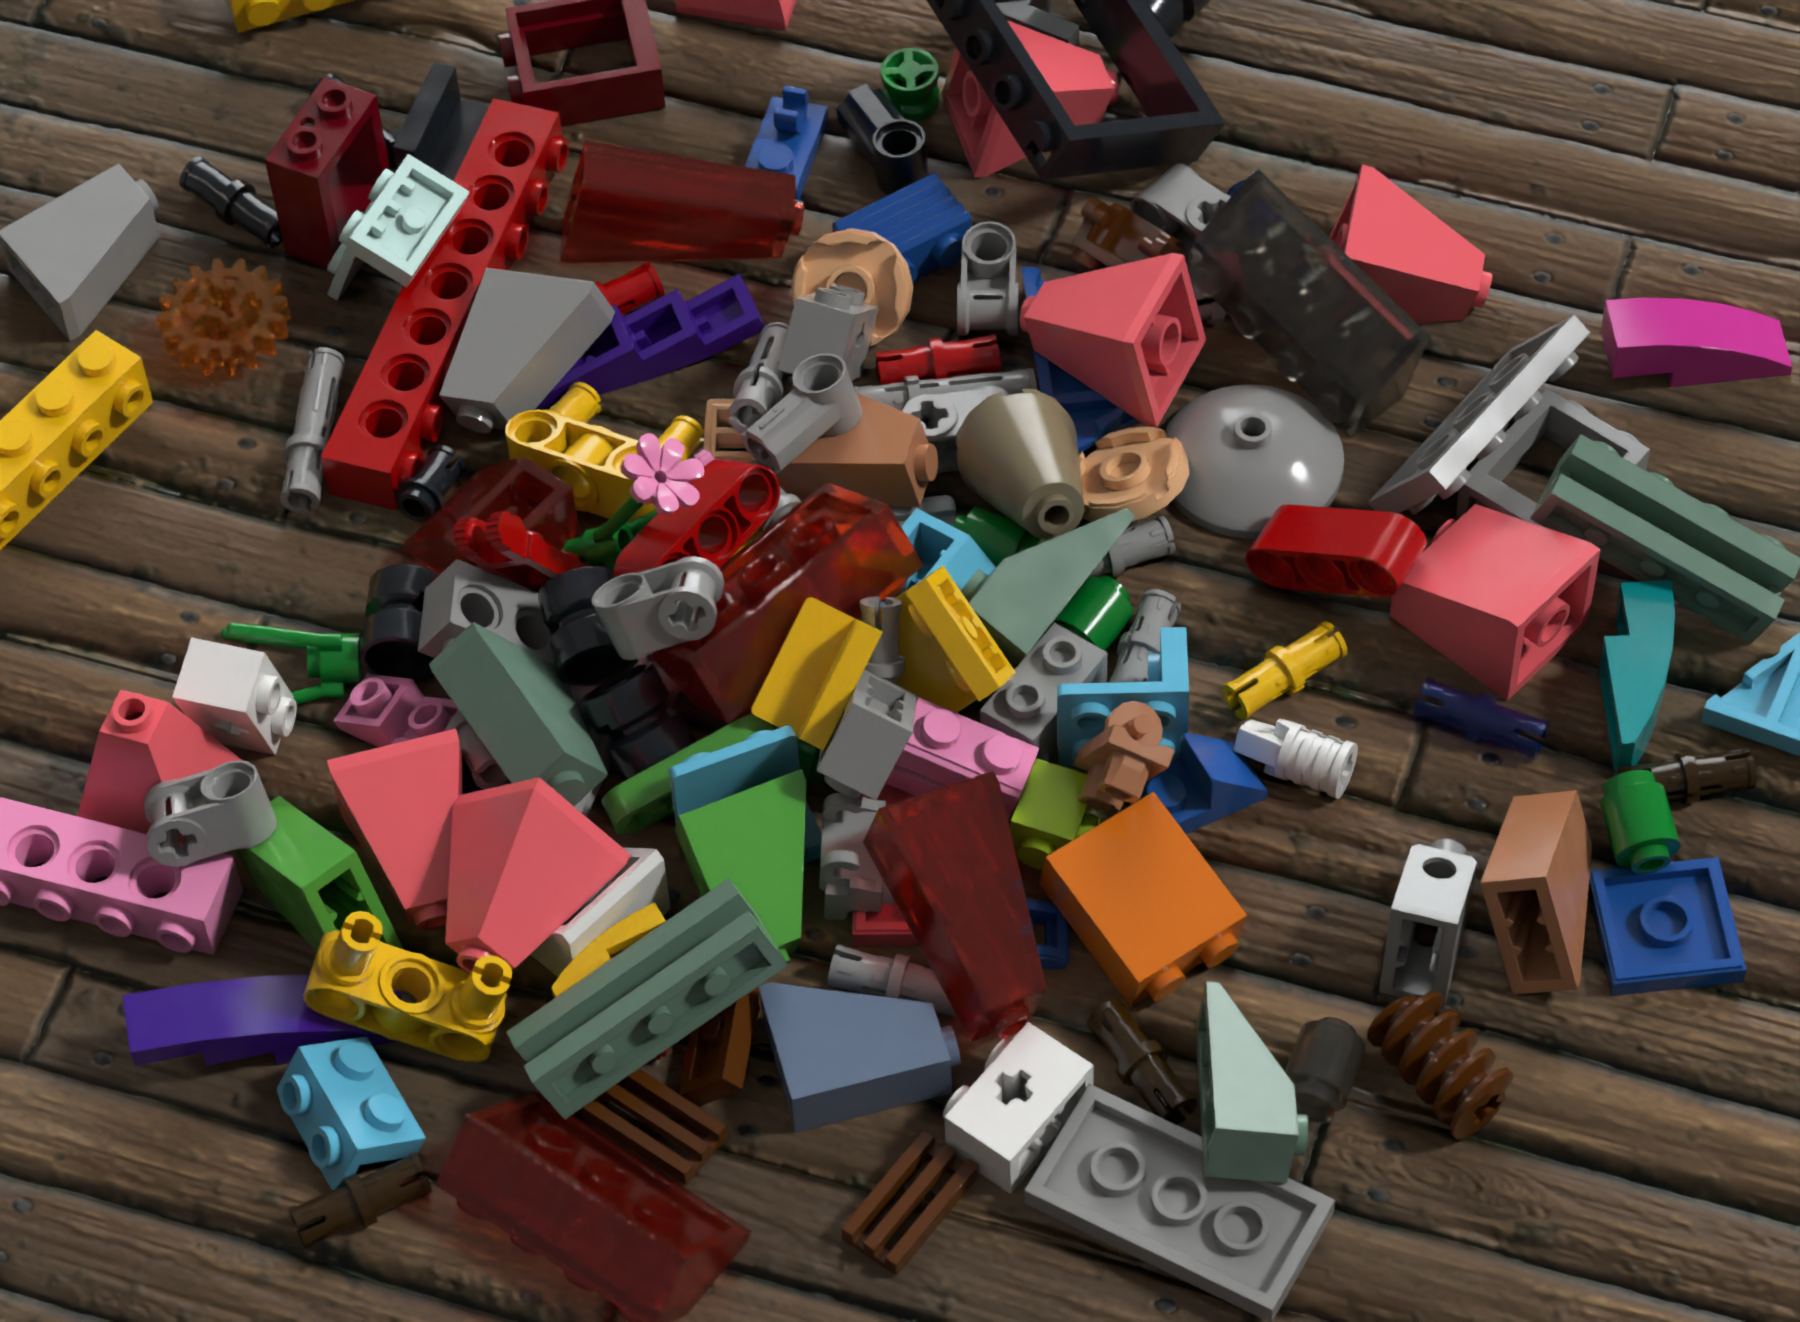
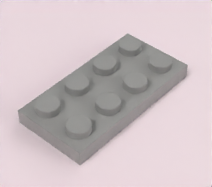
(1478, 421)
(1147, 1194)

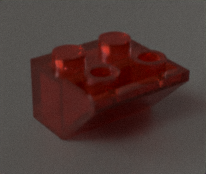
(509, 486)

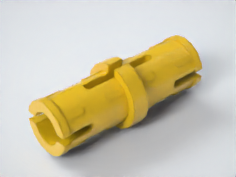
(1284, 670)

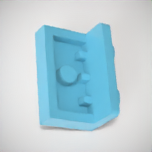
(347, 1108)

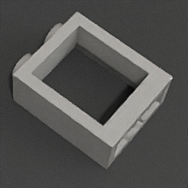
(1558, 421)

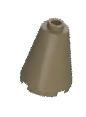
(1024, 461)

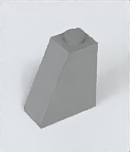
(82, 246)
(520, 344)

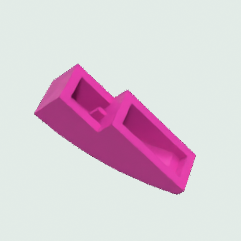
(1692, 341)

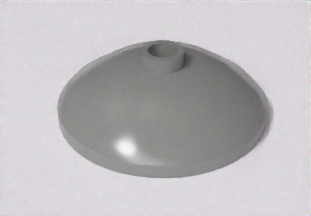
(1245, 478)

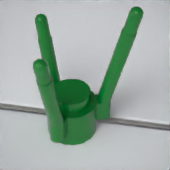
(329, 656)

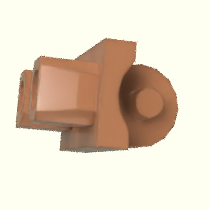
(1123, 757)

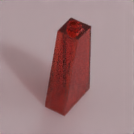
(674, 209)
(964, 900)

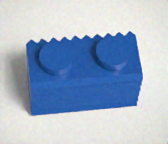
(919, 221)

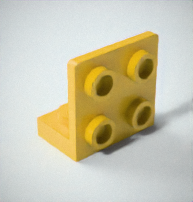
(947, 646)

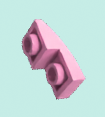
(392, 711)

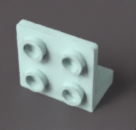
(399, 225)

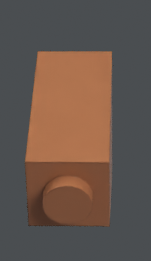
(878, 458)
(1540, 891)

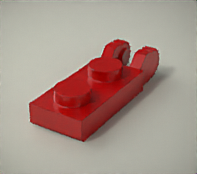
(511, 550)

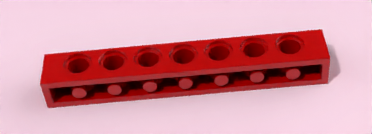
(397, 396)

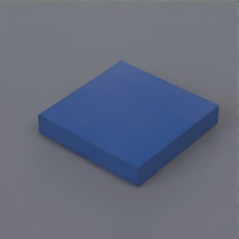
(1665, 927)

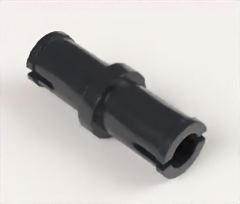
(233, 200)

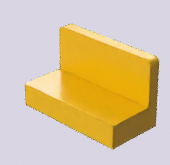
(815, 672)

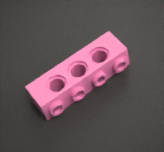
(83, 850)

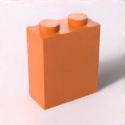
(1143, 901)

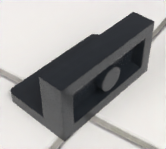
(439, 123)

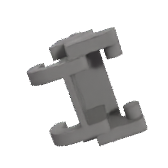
(845, 865)

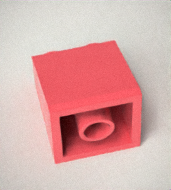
(1498, 595)

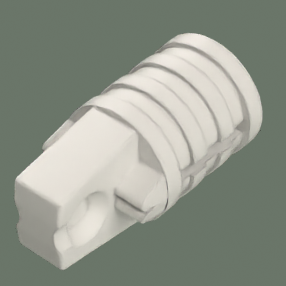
(1299, 754)

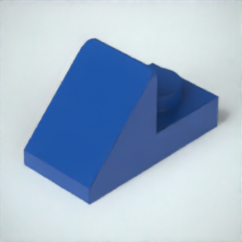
(1205, 783)

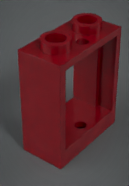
(579, 23)
(326, 169)

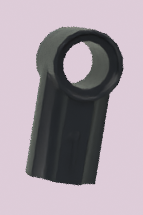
(885, 138)

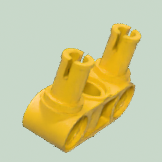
(588, 454)
(454, 1009)

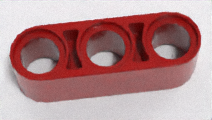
(730, 510)
(1336, 550)

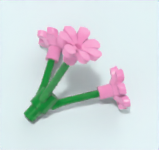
(658, 480)

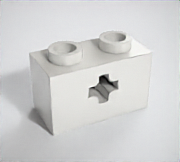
(235, 696)
(1016, 1105)

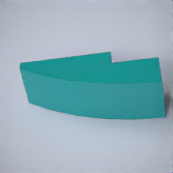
(1636, 667)

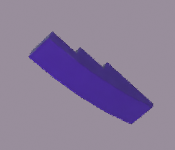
(664, 338)
(231, 1021)

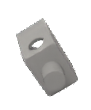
(1435, 892)

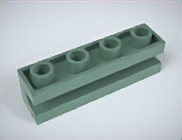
(1668, 535)
(646, 999)

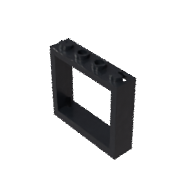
(1179, 110)

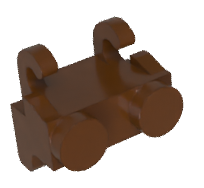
(1118, 237)

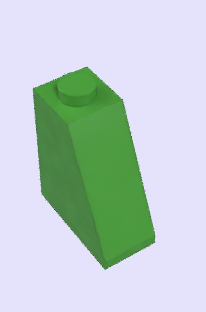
(759, 846)
(312, 877)

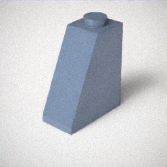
(854, 1052)

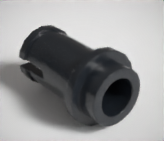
(424, 492)

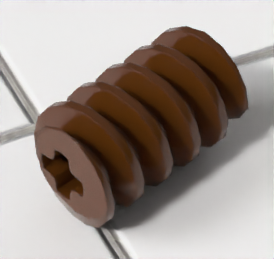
(1441, 1062)

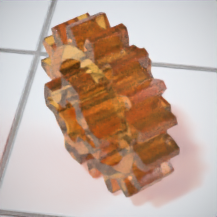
(223, 317)

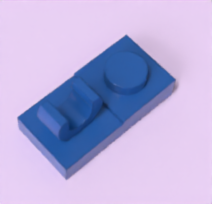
(790, 136)

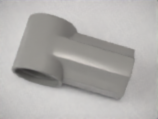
(818, 406)

